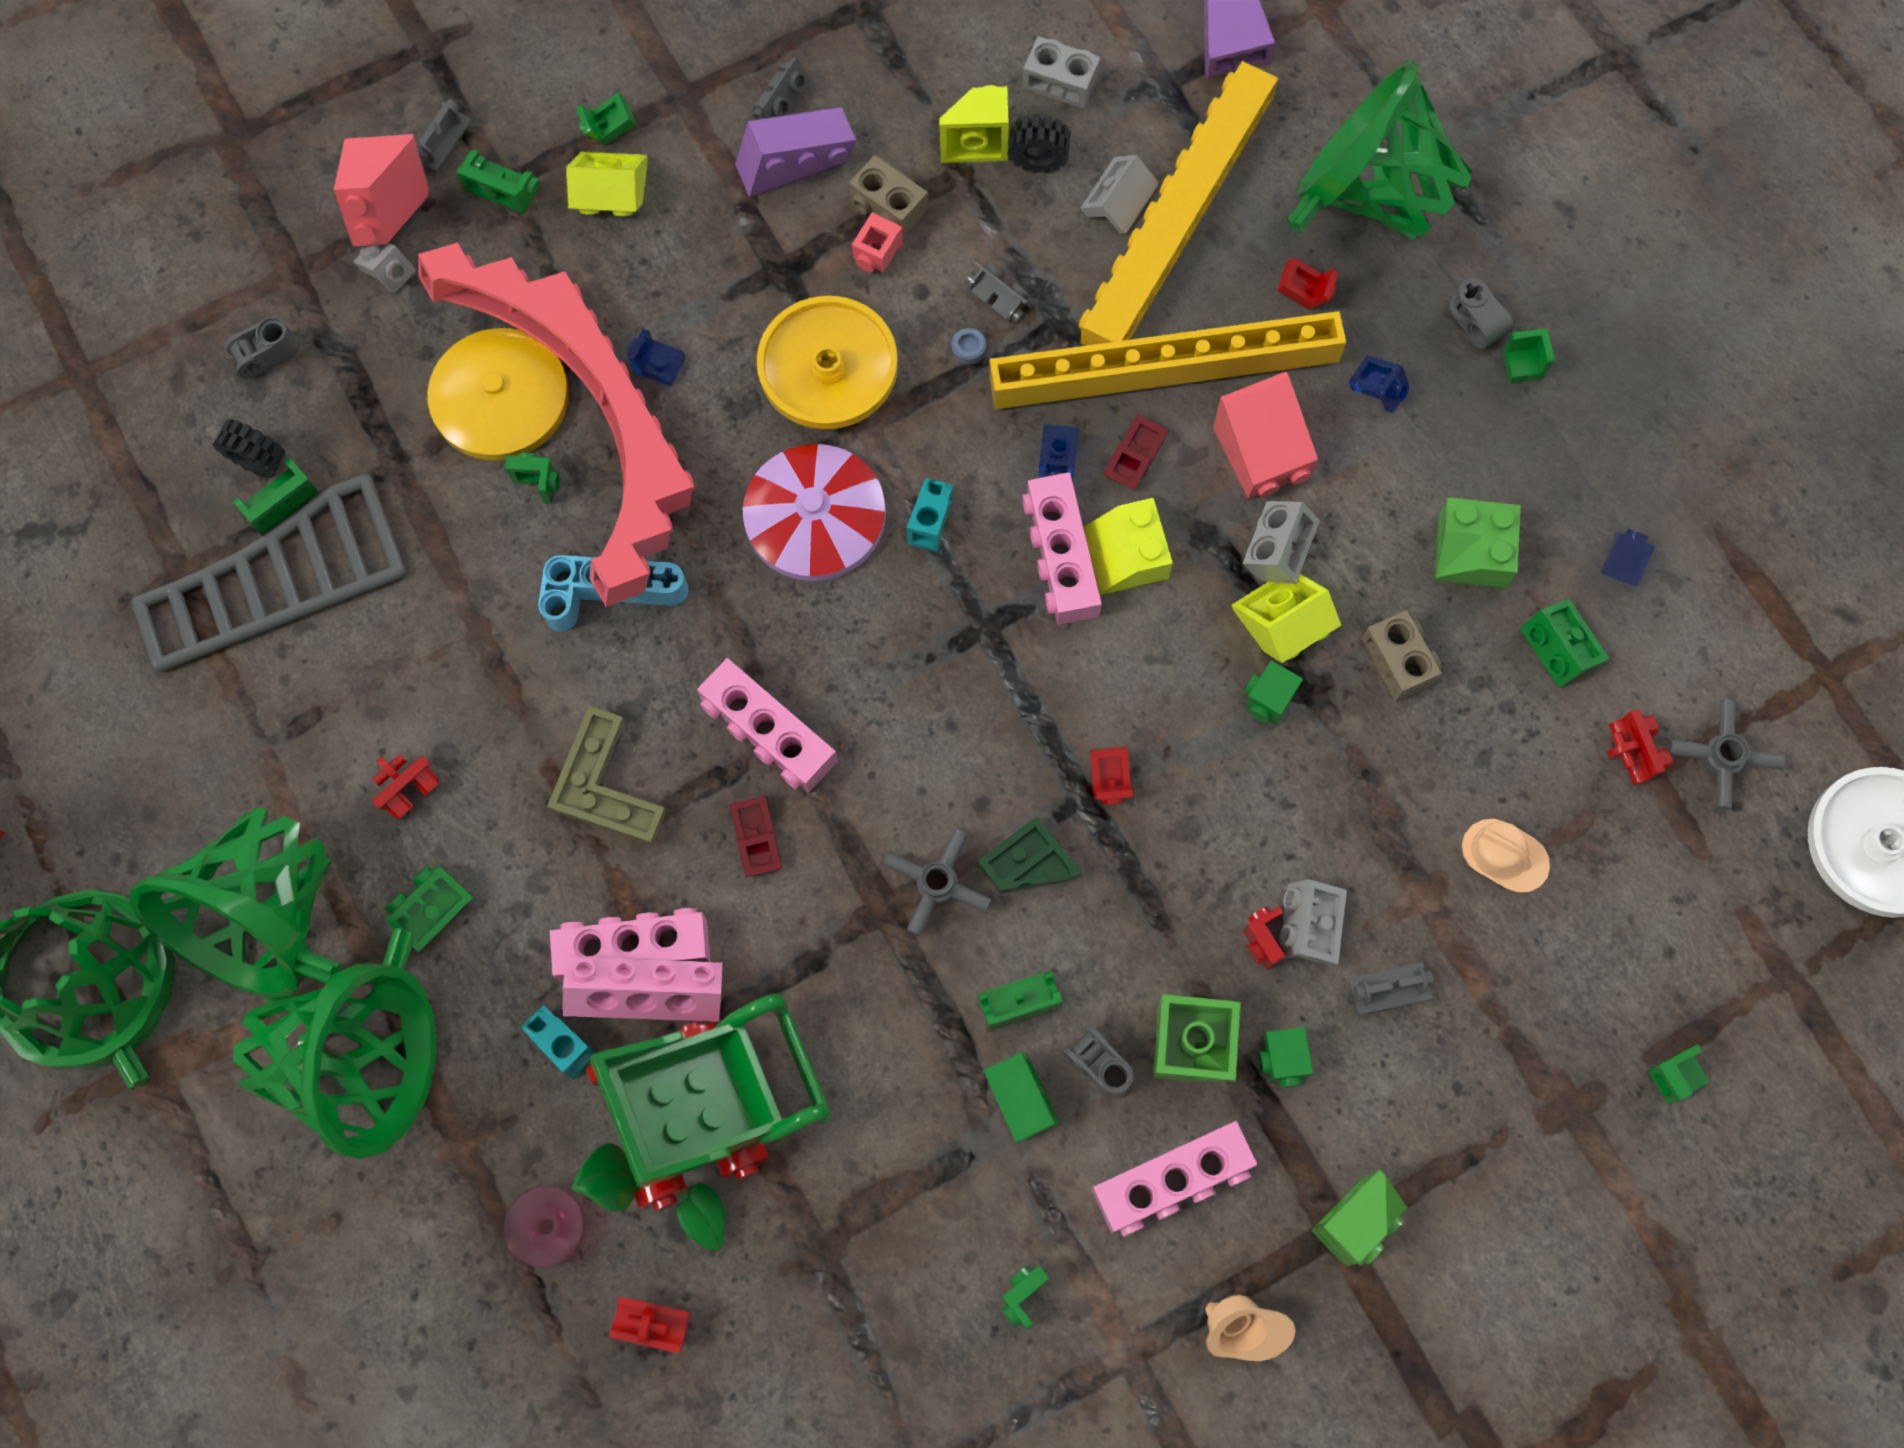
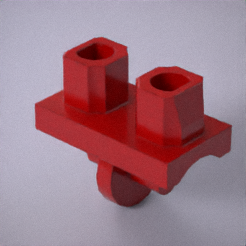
(1636, 748)
(391, 798)
(650, 1324)

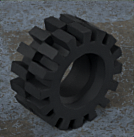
(1039, 144)
(249, 448)

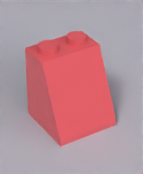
(379, 186)
(1265, 436)

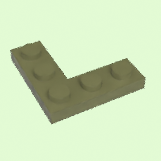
(578, 788)

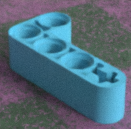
(579, 587)

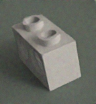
(1060, 77)
(1281, 541)

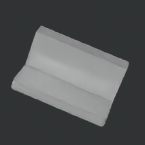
(1121, 192)

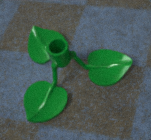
(611, 1184)

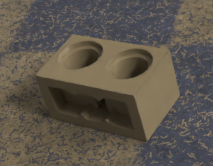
(893, 192)
(1393, 658)

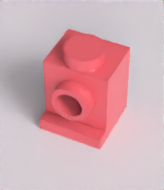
(877, 243)

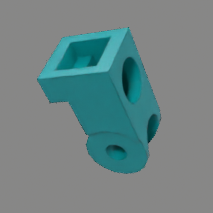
(930, 514)
(558, 1042)

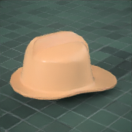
(1506, 855)
(1246, 1331)

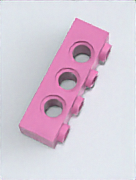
(1058, 496)
(731, 683)
(691, 941)
(642, 989)
(1225, 1143)

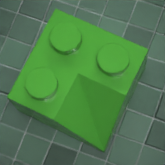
(1477, 542)
(1196, 1039)
(1362, 1220)

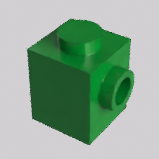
(1271, 693)
(1285, 1057)

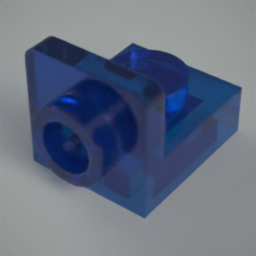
(654, 358)
(1382, 381)
(1628, 557)

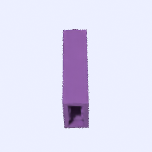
(1235, 34)

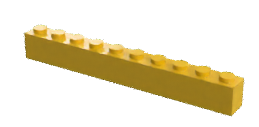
(1180, 207)
(1167, 360)

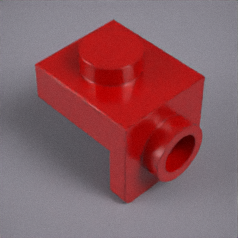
(1306, 284)
(1110, 774)
(1262, 944)

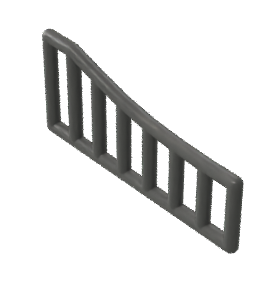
(272, 542)

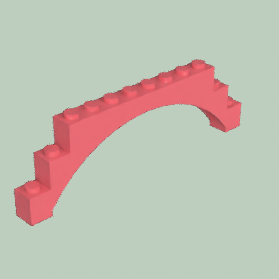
(558, 318)

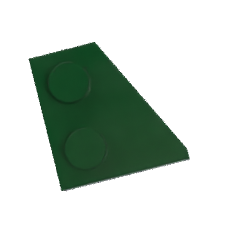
(1028, 860)

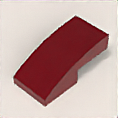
(1136, 452)
(755, 836)

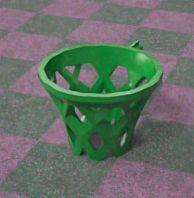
(1357, 144)
(277, 923)
(395, 993)
(132, 1018)

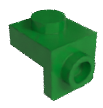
(607, 120)
(532, 469)
(1024, 1284)

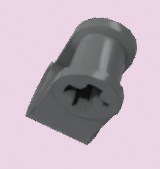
(1480, 316)
(260, 348)
(1098, 1062)

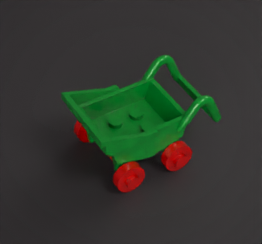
(700, 1101)

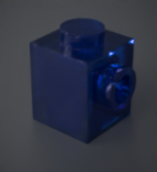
(1058, 450)

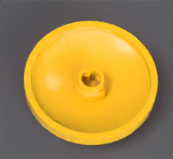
(827, 362)
(498, 394)

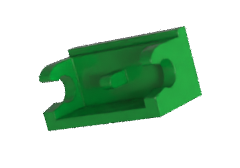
(497, 182)
(277, 499)
(1020, 1000)
(1021, 1097)

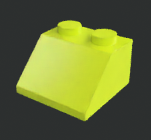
(976, 127)
(606, 182)
(1128, 547)
(1287, 616)

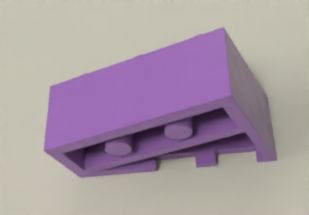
(792, 148)

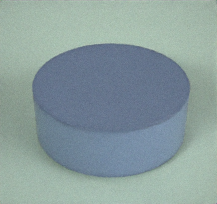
(968, 346)

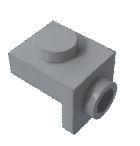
(386, 265)

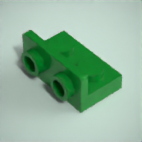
(1563, 642)
(427, 905)

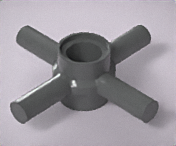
(1735, 745)
(930, 896)

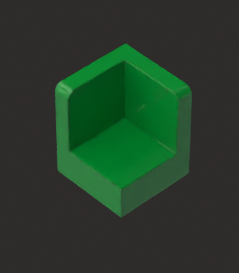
(1528, 355)
(1679, 1075)

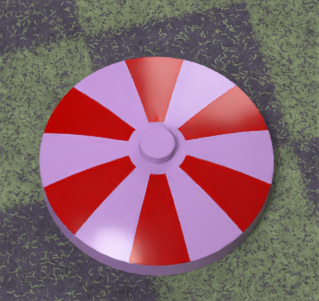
(814, 512)

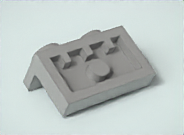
(1313, 921)

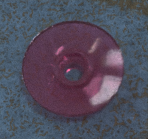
(524, 1223)

